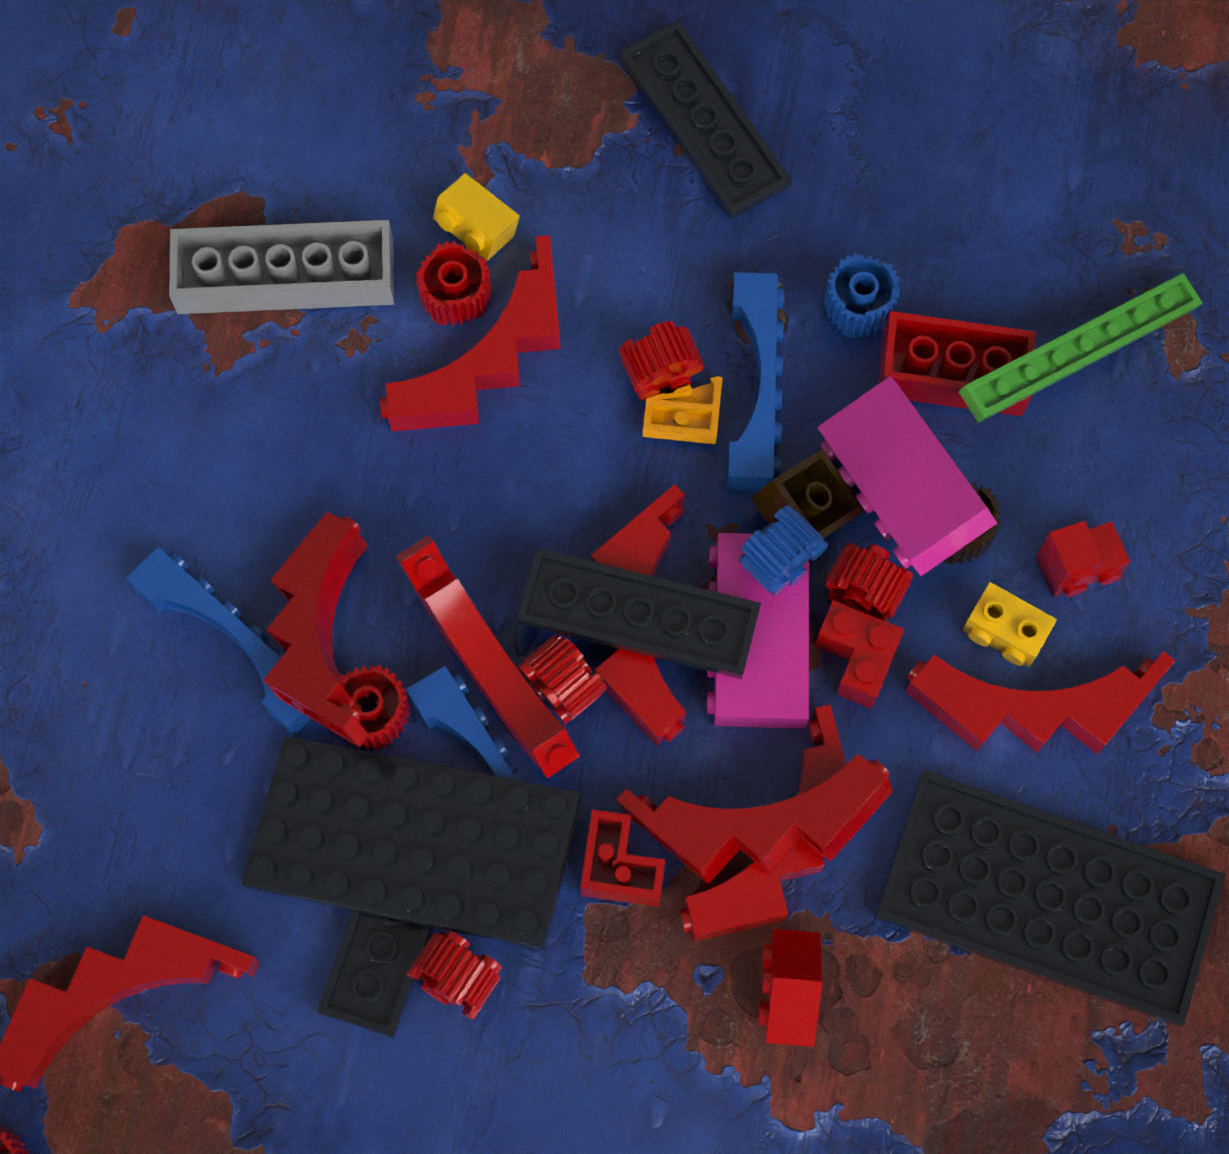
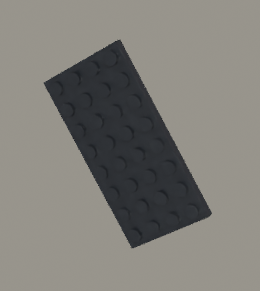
(414, 842)
(1051, 897)

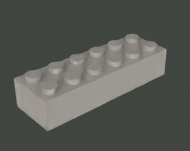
(281, 267)

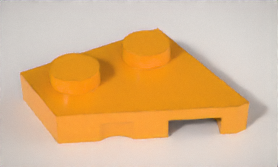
(685, 414)

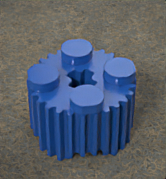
(861, 295)
(781, 550)

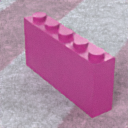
(905, 477)
(777, 666)

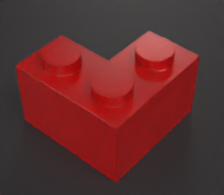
(1081, 557)
(867, 646)
(612, 872)
(793, 987)

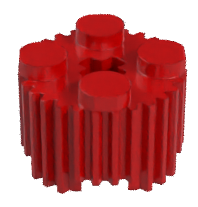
(455, 301)
(661, 360)
(868, 581)
(562, 677)
(391, 702)
(455, 973)

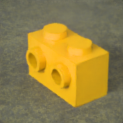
(475, 216)
(1009, 625)

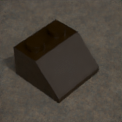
(812, 490)

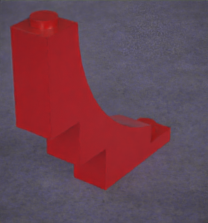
(450, 393)
(312, 585)
(485, 660)
(629, 676)
(1087, 711)
(712, 836)
(754, 895)
(154, 959)

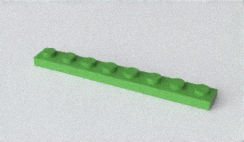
(1079, 348)

